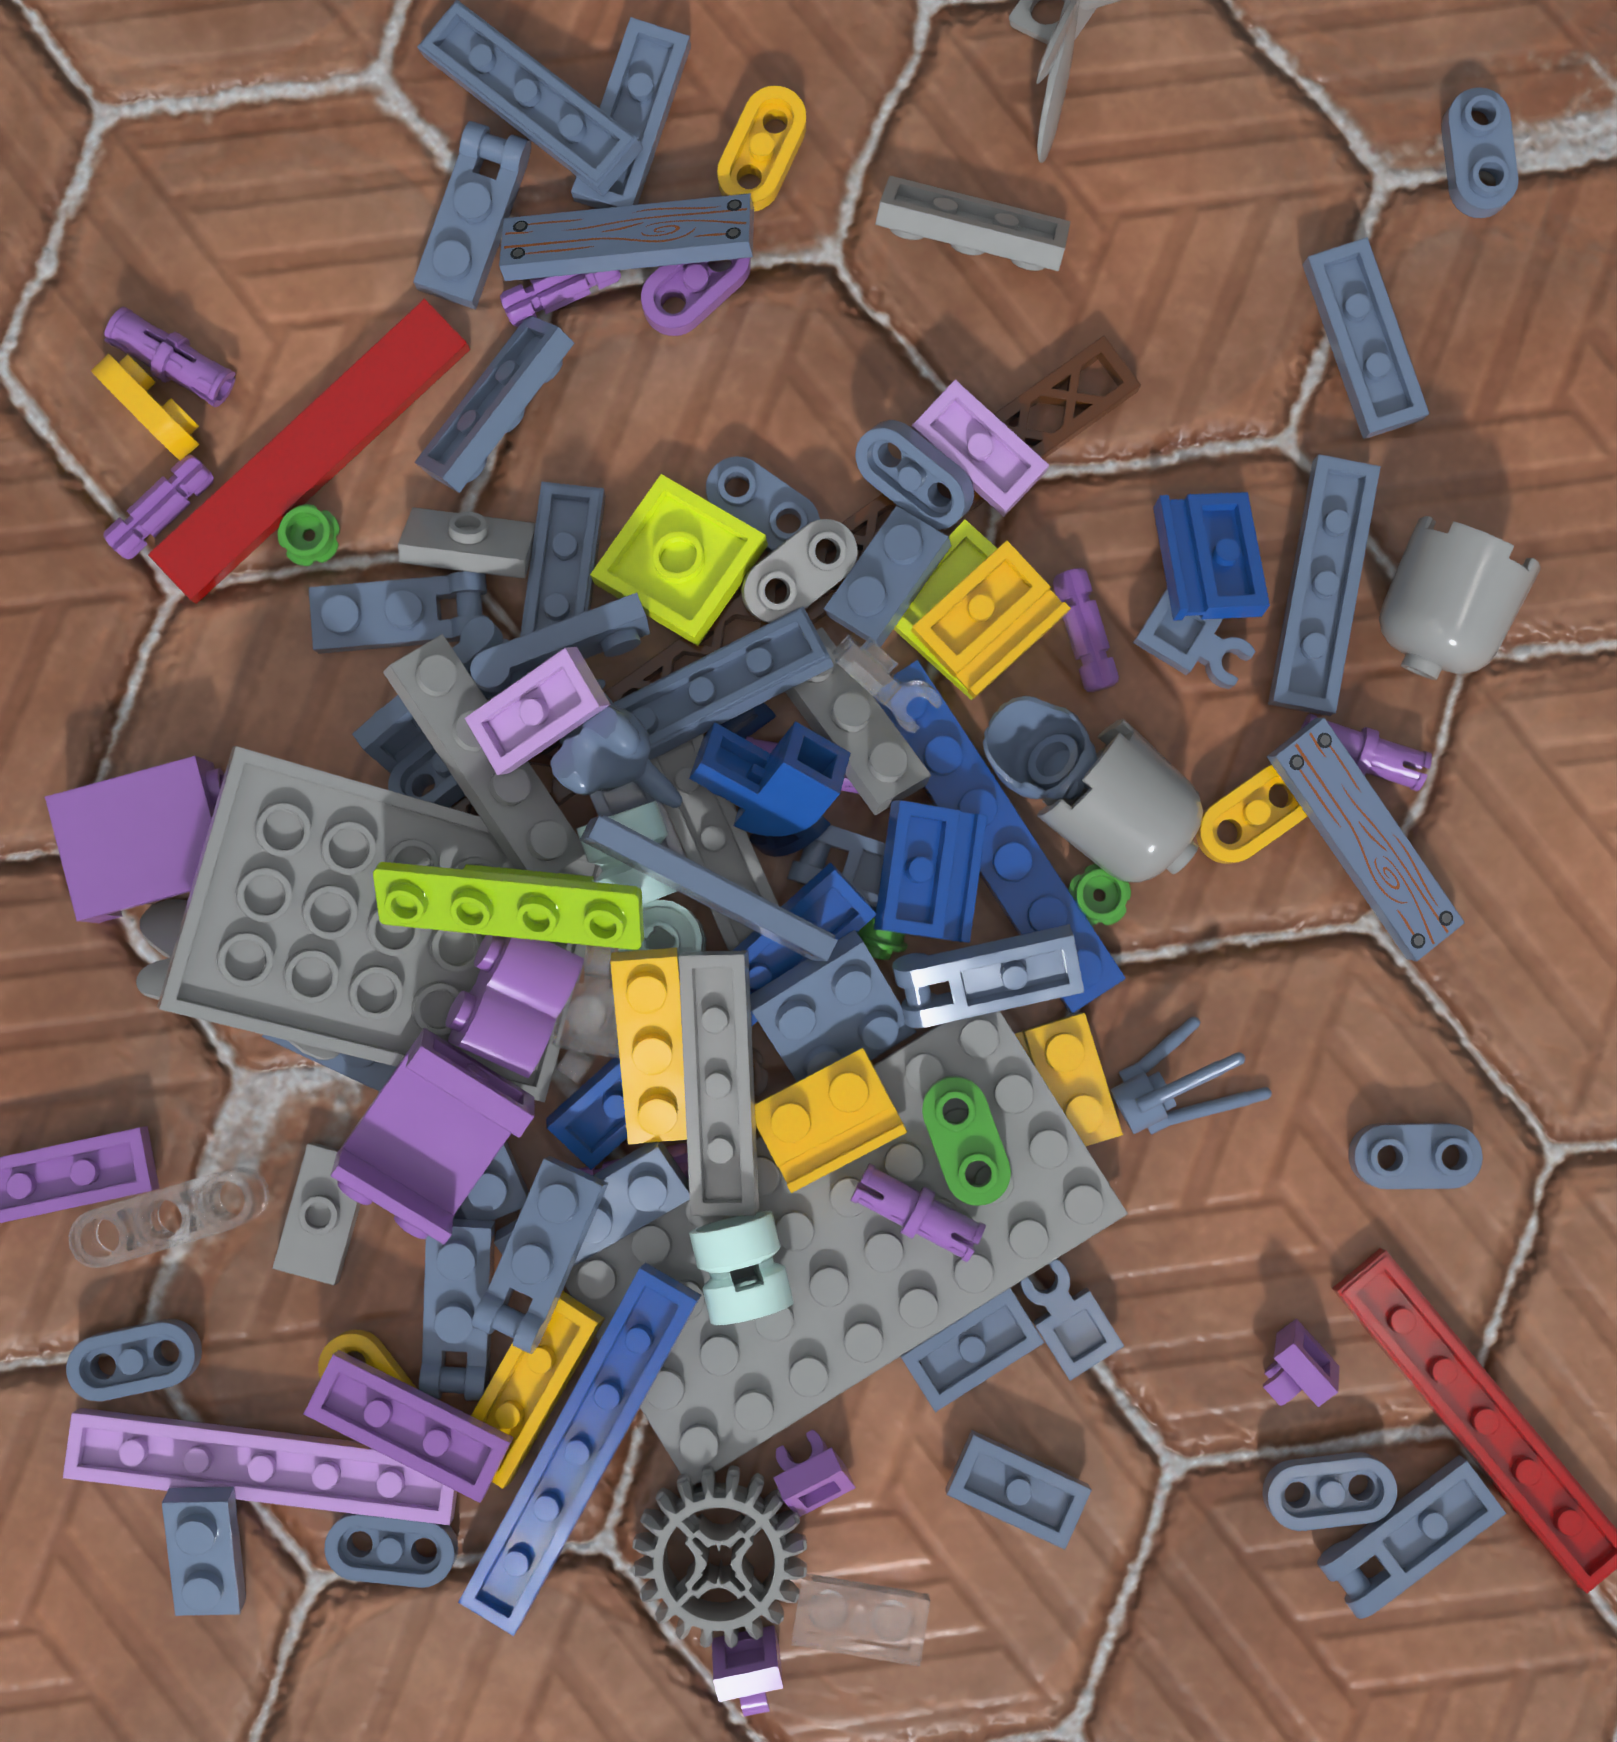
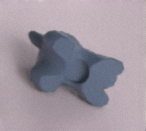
(611, 753)

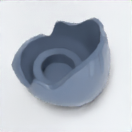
(1039, 749)

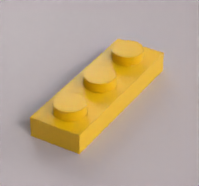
(650, 1043)
(531, 1384)

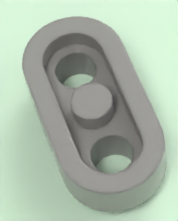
(799, 569)

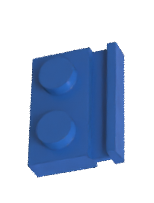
(1211, 556)
(930, 871)

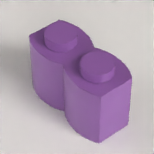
(513, 1001)

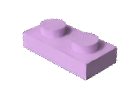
(983, 446)
(537, 710)

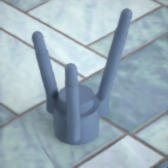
(1146, 1099)

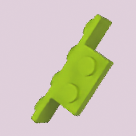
(510, 904)

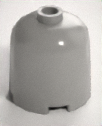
(1453, 599)
(1135, 813)

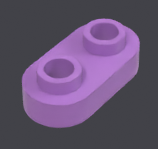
(694, 284)

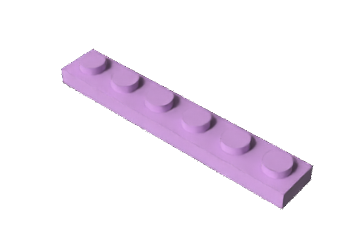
(255, 1462)

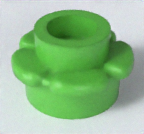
(297, 523)
(1116, 895)
(881, 943)

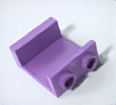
(134, 836)
(430, 1136)

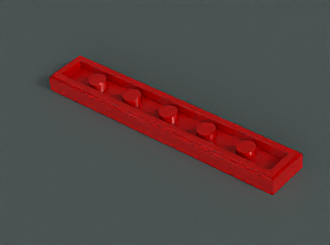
(309, 451)
(1481, 1418)

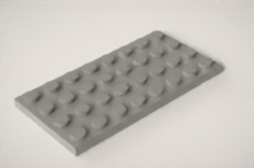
(853, 1277)

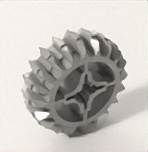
(684, 1596)

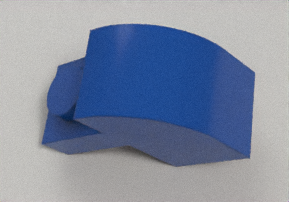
(774, 790)

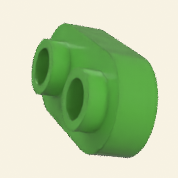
(966, 1141)

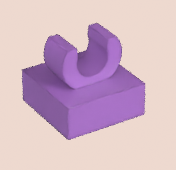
(1301, 1366)
(814, 1481)
(747, 1670)

